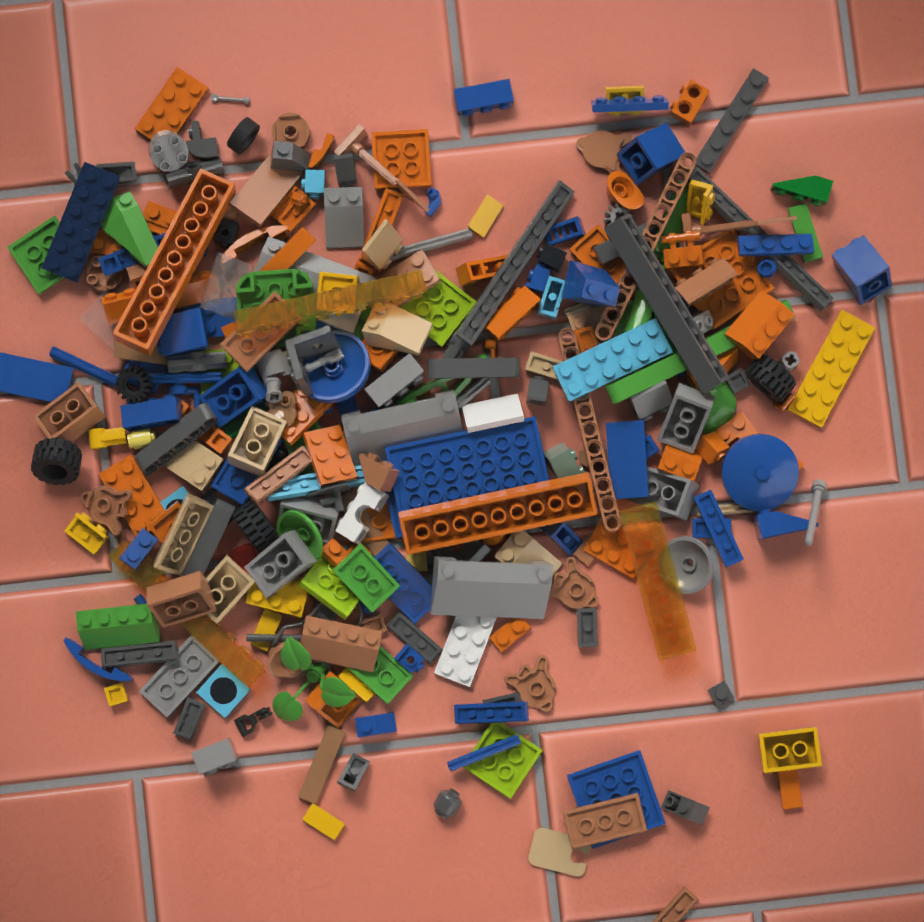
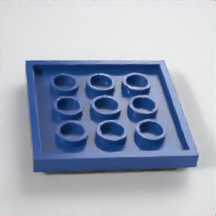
(617, 779)

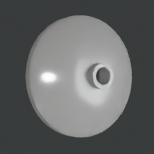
(695, 577)

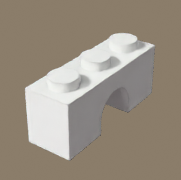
(351, 524)

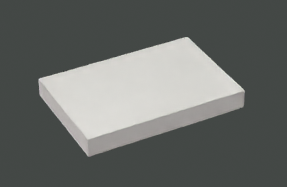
(493, 413)

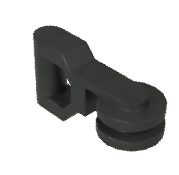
(430, 558)
(242, 728)

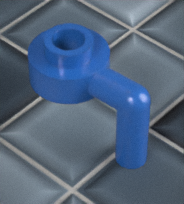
(179, 389)

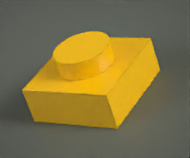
(116, 694)

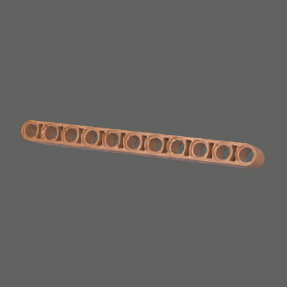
(652, 240)
(588, 440)

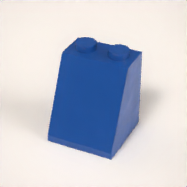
(650, 153)
(862, 269)
(590, 286)
(184, 334)

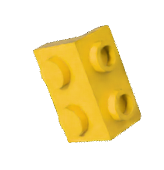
(624, 91)
(700, 200)
(86, 533)

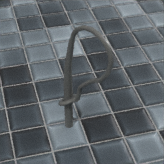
(280, 637)

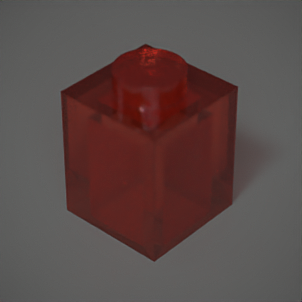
(243, 554)

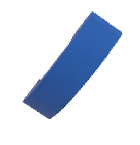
(121, 259)
(76, 650)

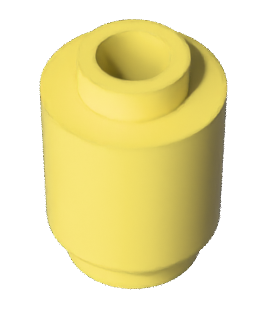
(140, 438)

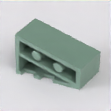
(563, 461)

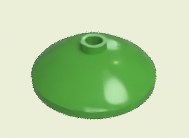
(722, 409)
(304, 527)

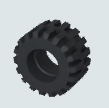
(770, 377)
(56, 461)
(255, 526)

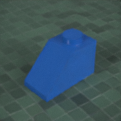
(562, 536)
(375, 724)

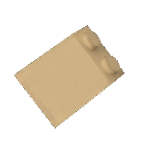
(382, 246)
(396, 329)
(256, 441)
(196, 465)
(522, 549)
(228, 585)

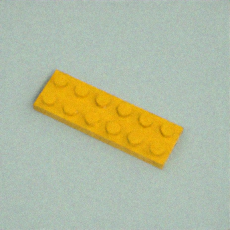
(831, 368)

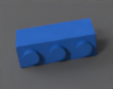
(484, 97)
(151, 413)

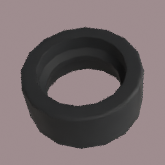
(243, 135)

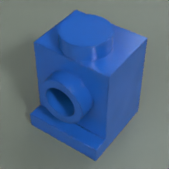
(538, 278)
(402, 657)

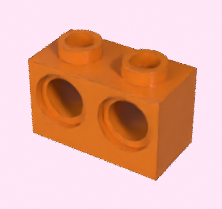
(692, 104)

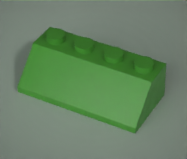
(117, 626)

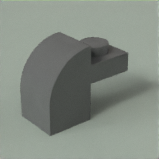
(200, 148)

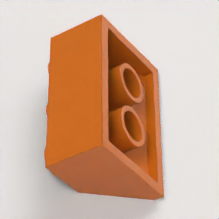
(511, 313)
(759, 324)

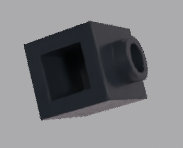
(226, 233)
(551, 257)

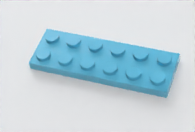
(612, 360)

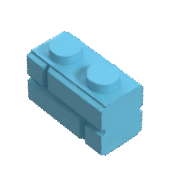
(551, 298)

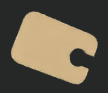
(553, 852)

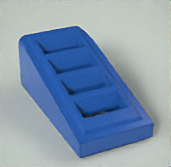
(576, 220)

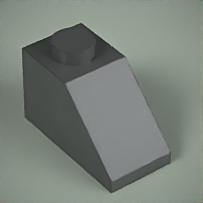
(289, 157)
(345, 170)
(537, 391)

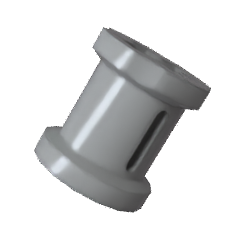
(794, 358)
(273, 390)

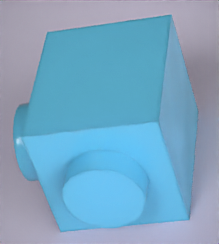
(314, 183)

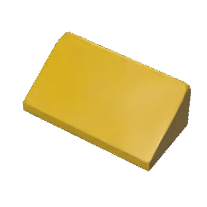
(485, 216)
(356, 685)

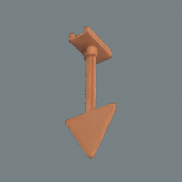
(351, 144)
(688, 225)

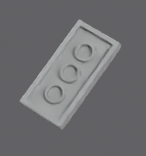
(179, 678)

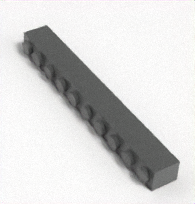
(666, 303)

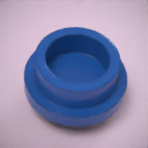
(766, 268)

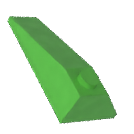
(129, 229)

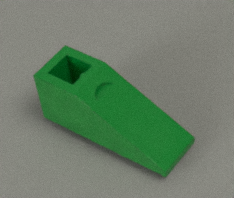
(810, 188)

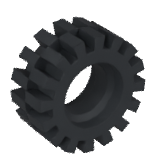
(124, 388)

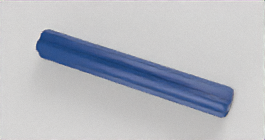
(83, 366)
(193, 377)
(483, 753)

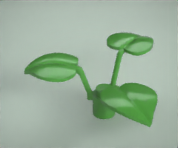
(334, 690)

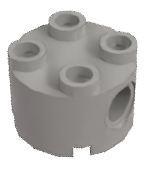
(168, 150)
(274, 363)

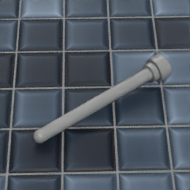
(818, 489)

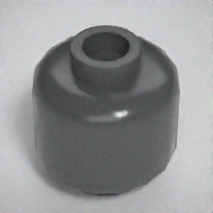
(447, 803)

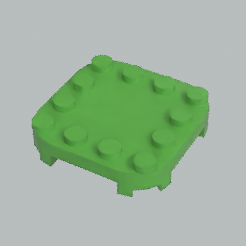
(288, 284)

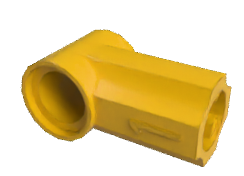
(102, 437)

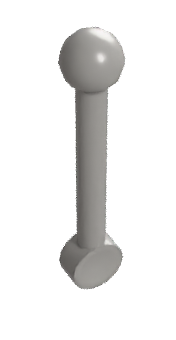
(214, 97)

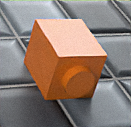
(712, 448)

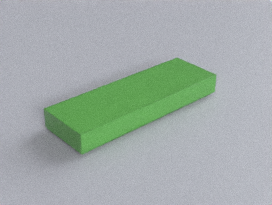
(804, 225)

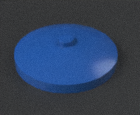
(344, 378)
(760, 472)

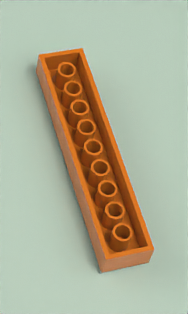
(174, 262)
(497, 513)

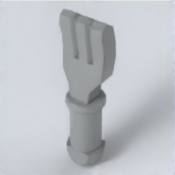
(331, 357)

